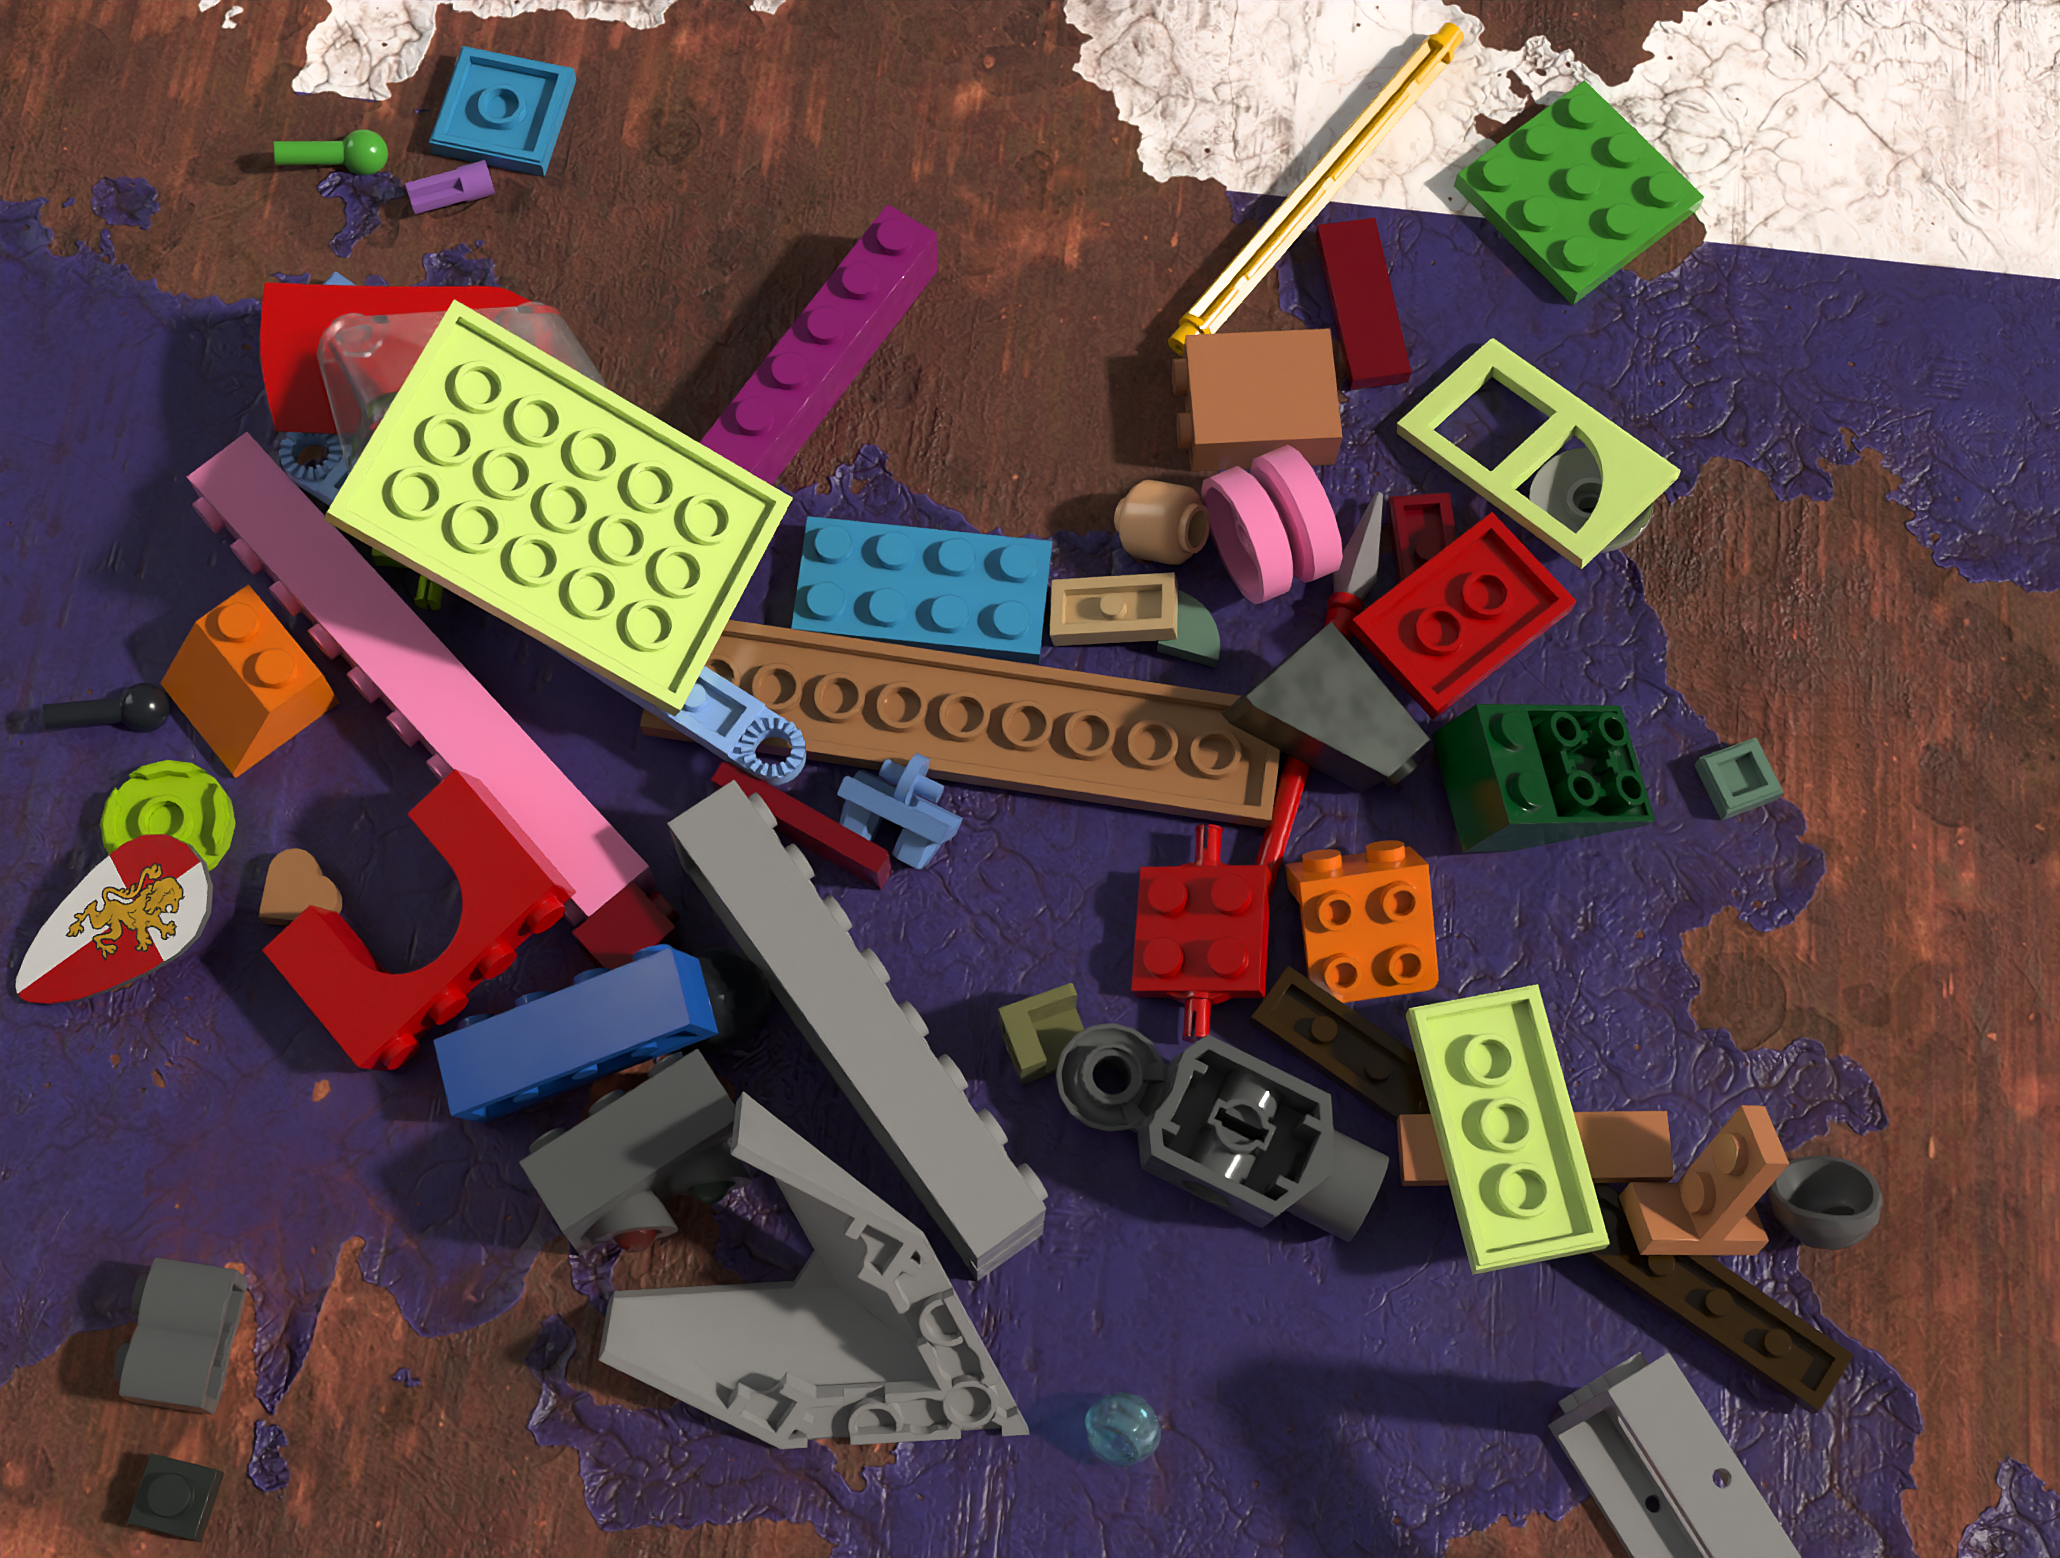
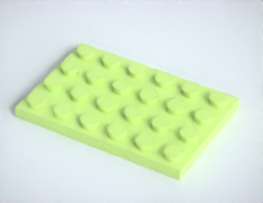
(560, 508)

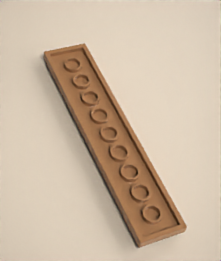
(1000, 723)

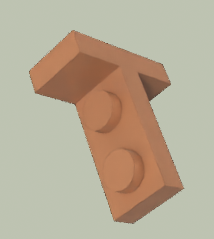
(1715, 1198)

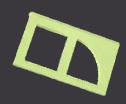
(1628, 469)

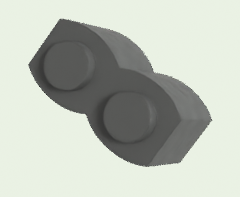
(181, 1336)

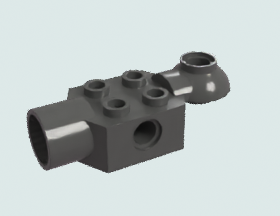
(1225, 1128)

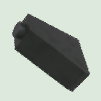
(1332, 714)

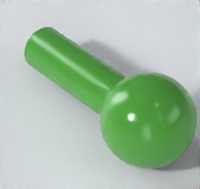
(360, 151)

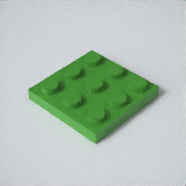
(1578, 192)

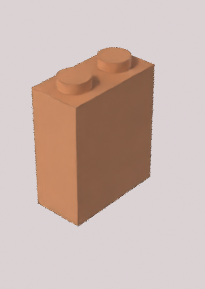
(1257, 395)

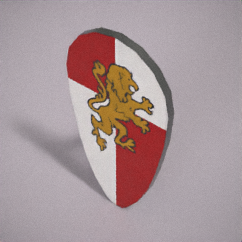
(120, 922)

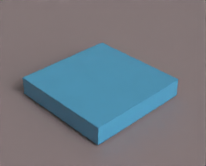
(503, 111)

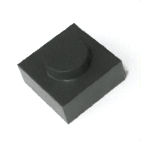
(175, 1497)

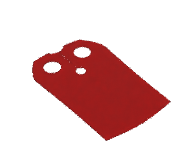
(298, 315)

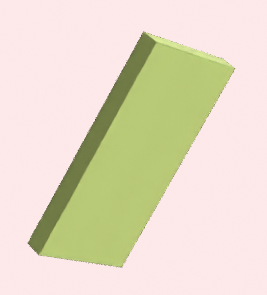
(1506, 1129)

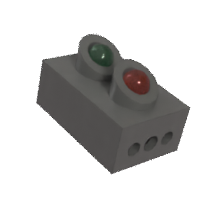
(637, 1152)

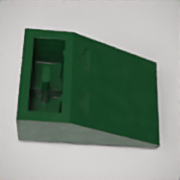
(1539, 775)

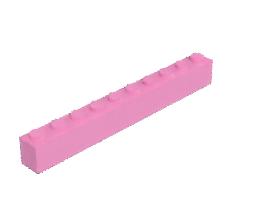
(409, 669)

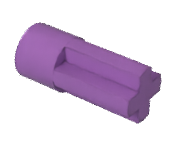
(451, 187)

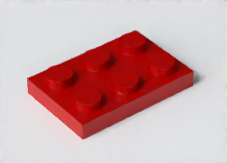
(1462, 615)

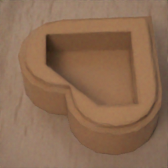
(294, 884)

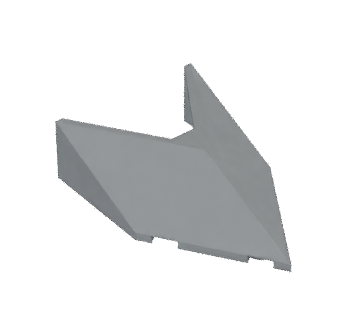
(850, 1348)

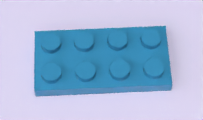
(924, 588)

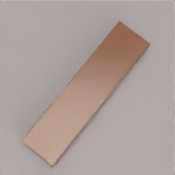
(1615, 1143)

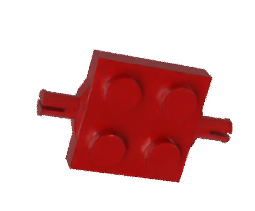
(1202, 932)

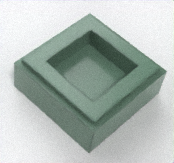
(1738, 778)

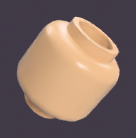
(1162, 522)

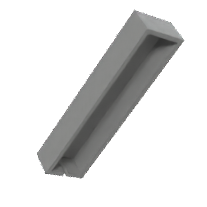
(859, 1031)

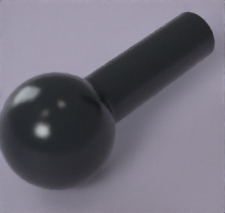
(140, 708)

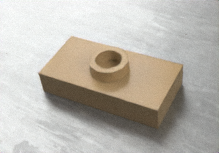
(1114, 609)

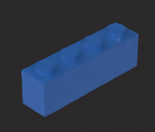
(575, 1034)

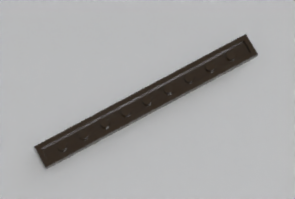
(1686, 1287)

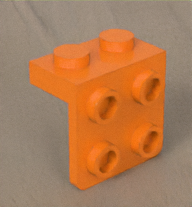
(1366, 921)

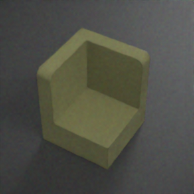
(1039, 1031)

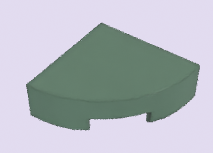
(1196, 634)

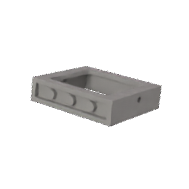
(1650, 1435)

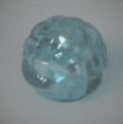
(1122, 1429)

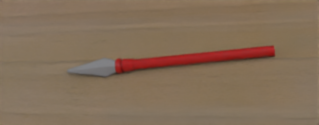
(1351, 585)

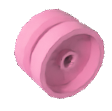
(1272, 524)

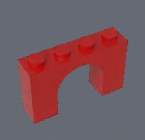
(505, 898)

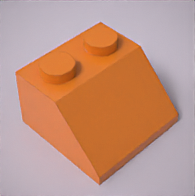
(245, 682)

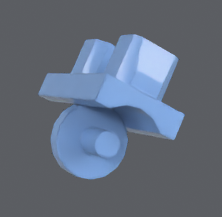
(923, 823)

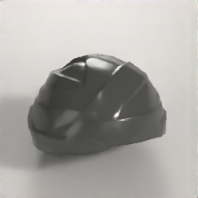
(1826, 1202)

